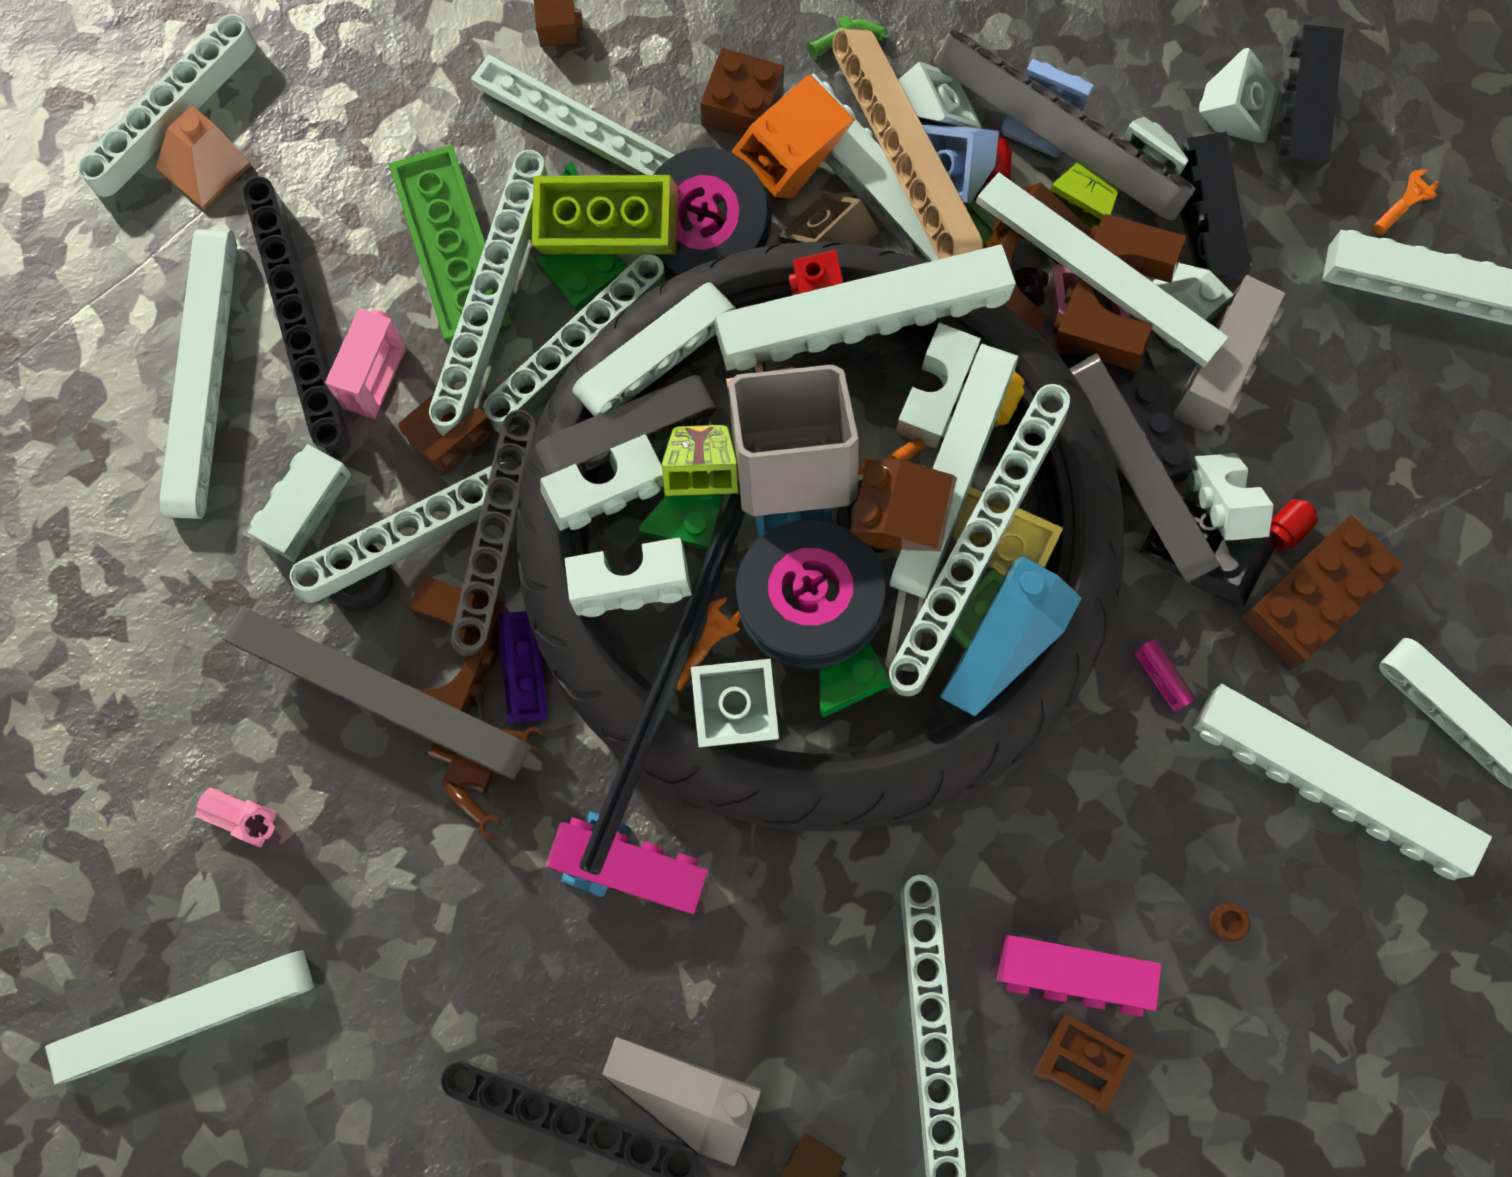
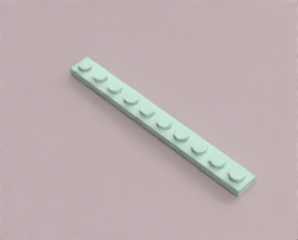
(571, 119)

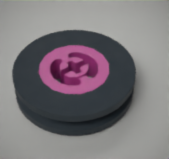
(717, 178)
(821, 630)

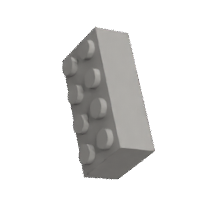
(1215, 389)

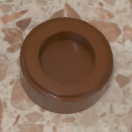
(1229, 922)

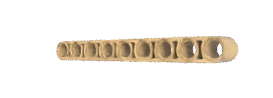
(906, 144)

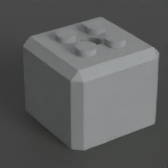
(794, 440)

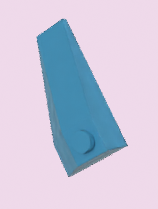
(1018, 626)

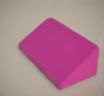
(1164, 675)

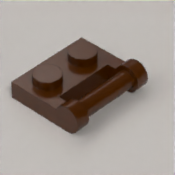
(1089, 1051)

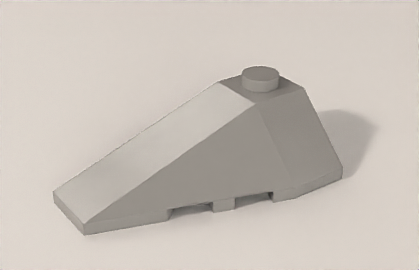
(691, 1101)

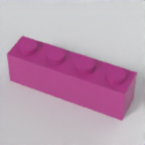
(631, 868)
(1078, 973)

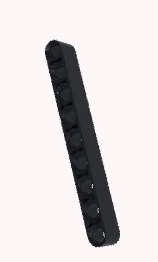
(286, 304)

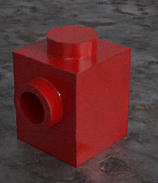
(815, 272)

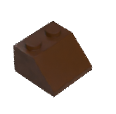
(903, 506)

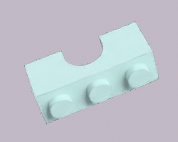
(928, 413)
(1222, 491)
(576, 500)
(659, 578)

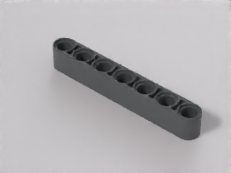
(1145, 472)
(493, 549)

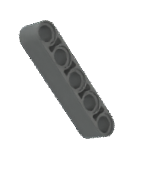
(653, 414)

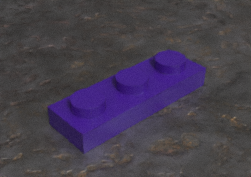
(521, 668)

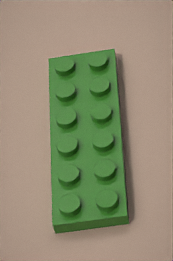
(442, 231)

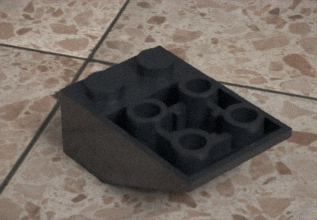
(1239, 559)

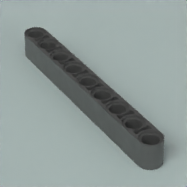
(1064, 125)
(377, 693)

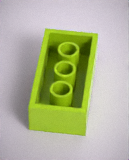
(605, 214)

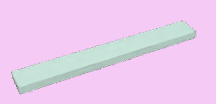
(1101, 269)

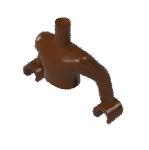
(467, 774)

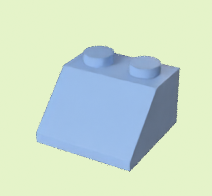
(965, 154)

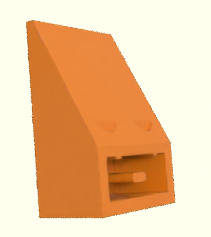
(794, 137)

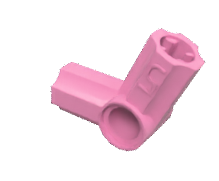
(243, 819)

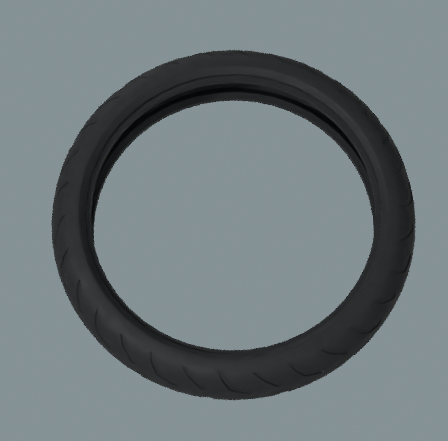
(860, 787)

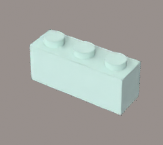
(299, 502)

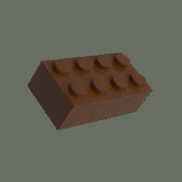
(1321, 592)

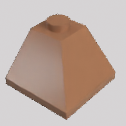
(199, 158)

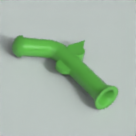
(845, 22)

